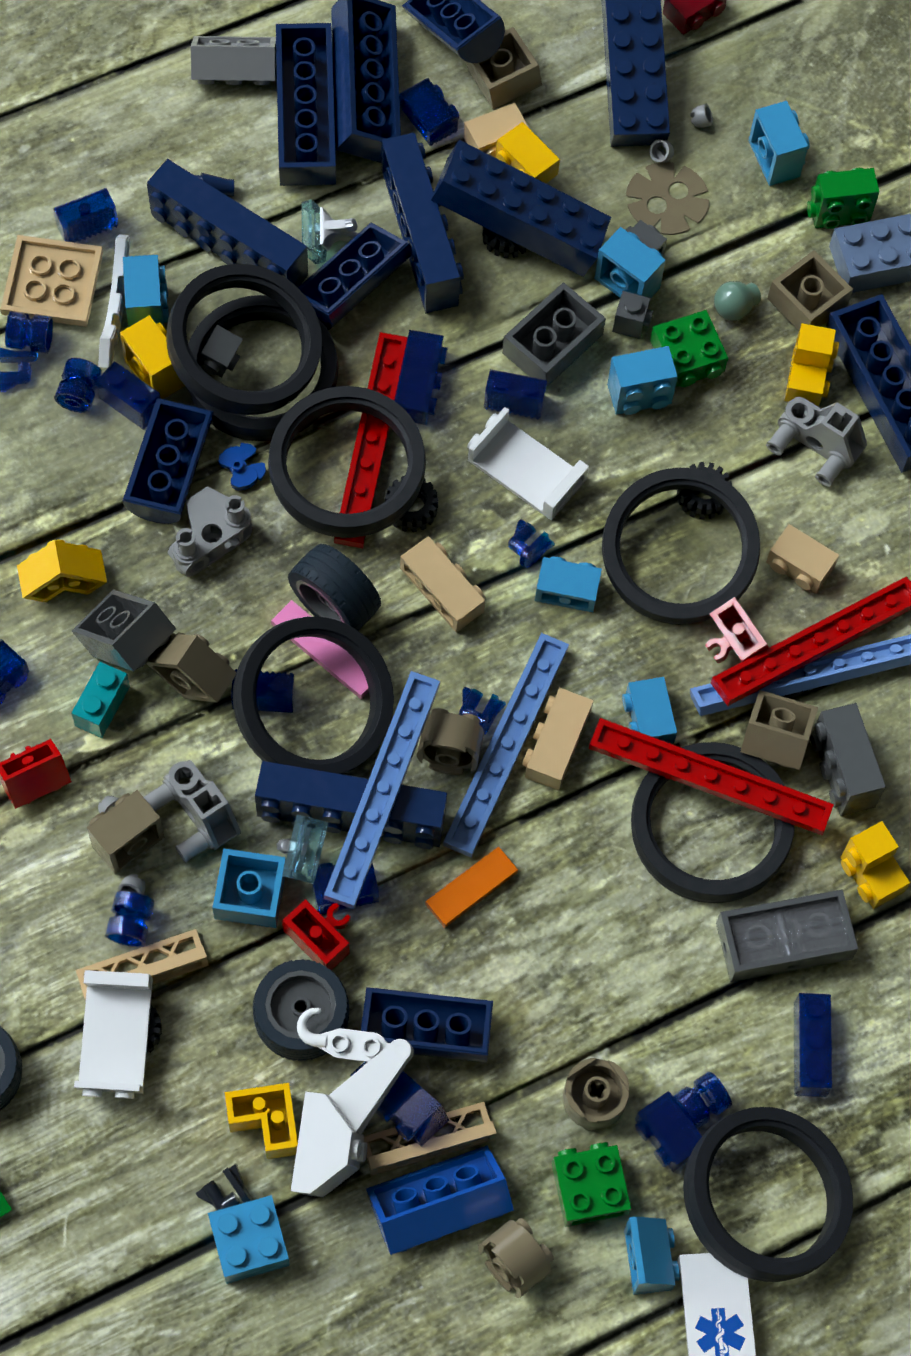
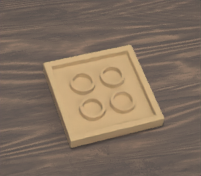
(52, 279)

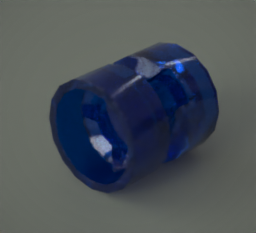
(33, 332)
(77, 385)
(129, 923)
(694, 1106)

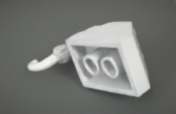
(333, 1124)

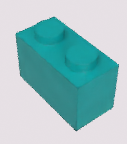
(100, 699)

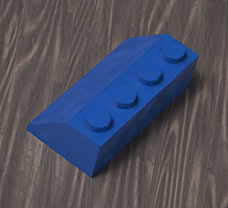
(440, 1199)

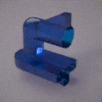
(23, 375)
(531, 553)
(471, 699)

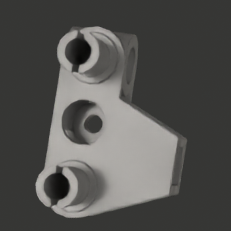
(832, 427)
(211, 519)
(202, 804)

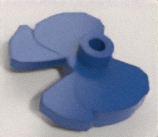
(243, 475)

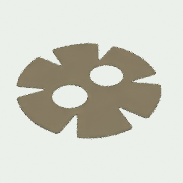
(661, 178)

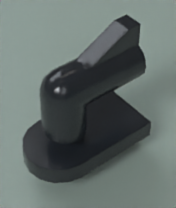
(214, 1196)

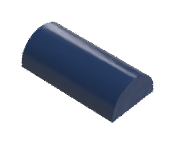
(462, 25)
(354, 273)
(167, 461)
(430, 1022)

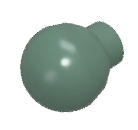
(736, 299)

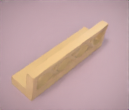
(160, 970)
(434, 1146)

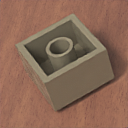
(508, 72)
(809, 291)
(192, 667)
(779, 729)
(125, 831)

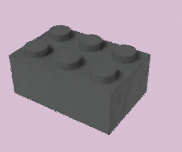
(553, 334)
(124, 630)
(847, 759)

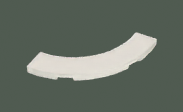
(116, 304)

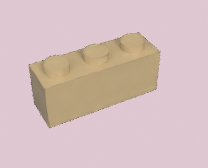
(443, 583)
(557, 738)

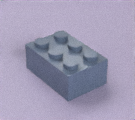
(873, 252)

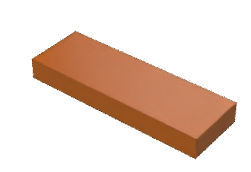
(471, 887)

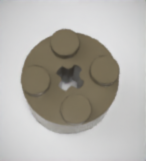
(451, 742)
(599, 1076)
(516, 1257)

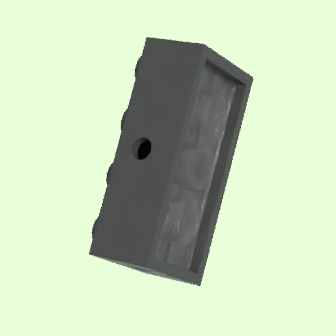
(786, 935)

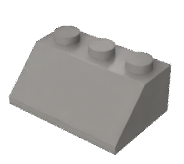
(233, 59)

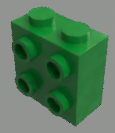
(843, 198)
(693, 347)
(590, 1184)

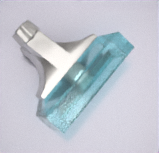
(322, 231)
(303, 849)

